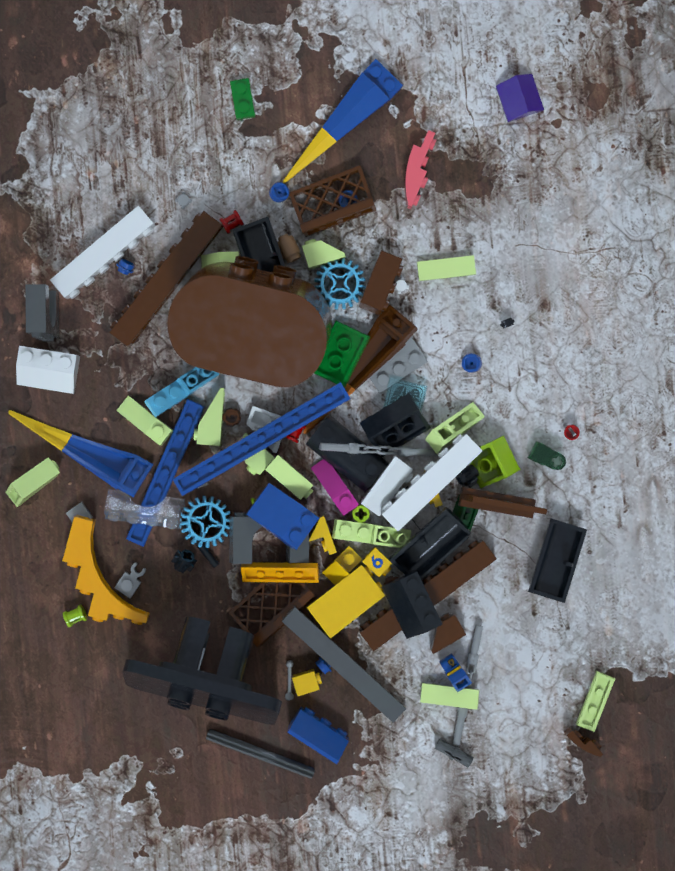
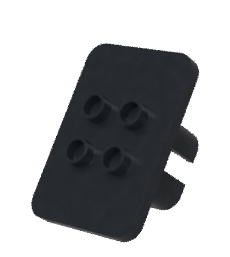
(218, 693)

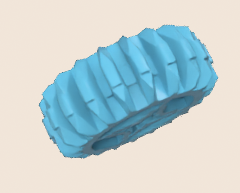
(351, 271)
(208, 512)

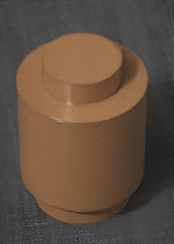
(289, 248)

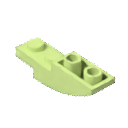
(370, 533)

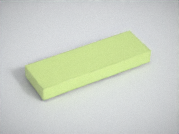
(446, 268)
(449, 696)
(595, 701)

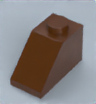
(446, 633)

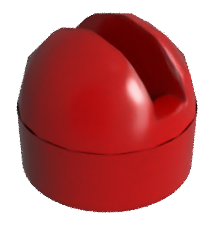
(568, 434)

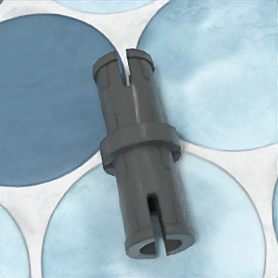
(454, 752)

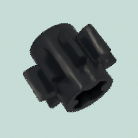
(468, 476)
(184, 560)

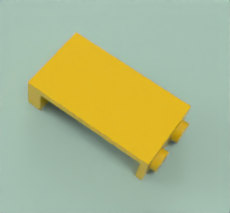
(346, 601)

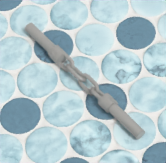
(353, 448)
(472, 659)

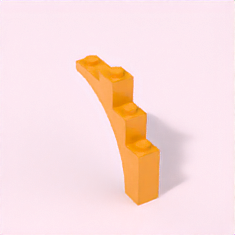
(105, 601)

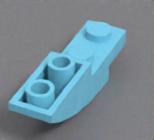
(179, 390)

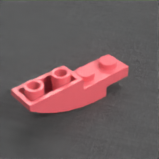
(414, 174)

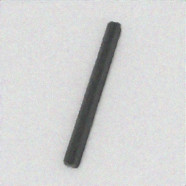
(260, 753)

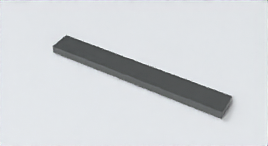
(343, 664)

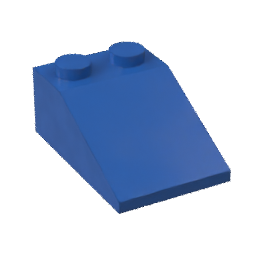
(282, 516)

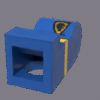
(455, 672)

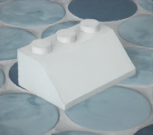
(47, 369)
(387, 485)

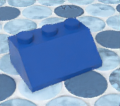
(318, 734)

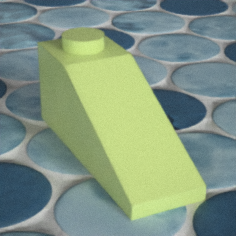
(145, 420)
(457, 424)
(210, 426)

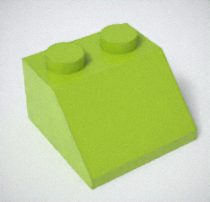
(494, 462)

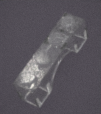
(166, 514)

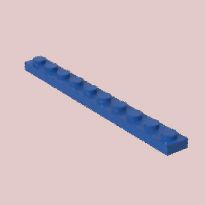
(261, 439)

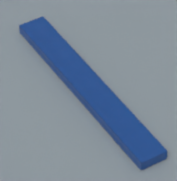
(168, 466)

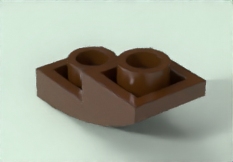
(589, 746)

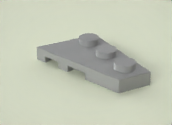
(399, 366)

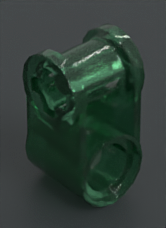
(543, 455)

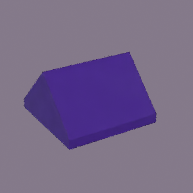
(519, 97)

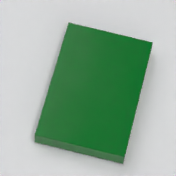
(342, 353)

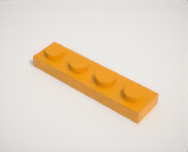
(280, 572)

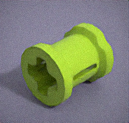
(365, 517)
(75, 615)

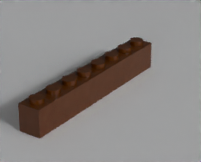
(166, 279)
(438, 587)

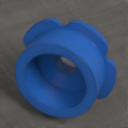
(125, 266)
(323, 665)

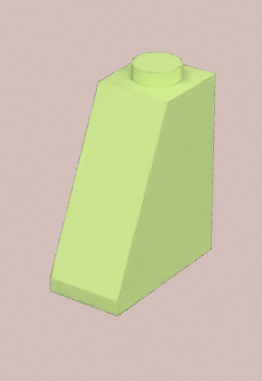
(290, 477)
(32, 481)

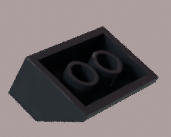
(395, 423)
(411, 605)

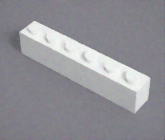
(102, 253)
(431, 482)

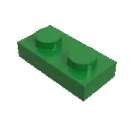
(242, 99)

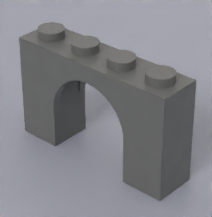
(42, 312)
(241, 535)

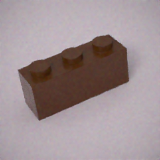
(381, 283)

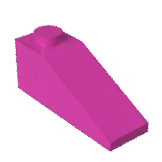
(334, 486)

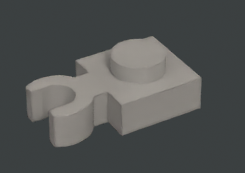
(129, 583)

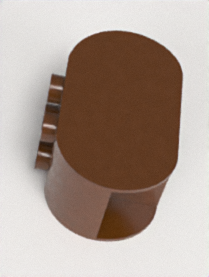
(251, 323)

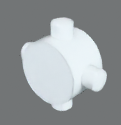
(401, 285)

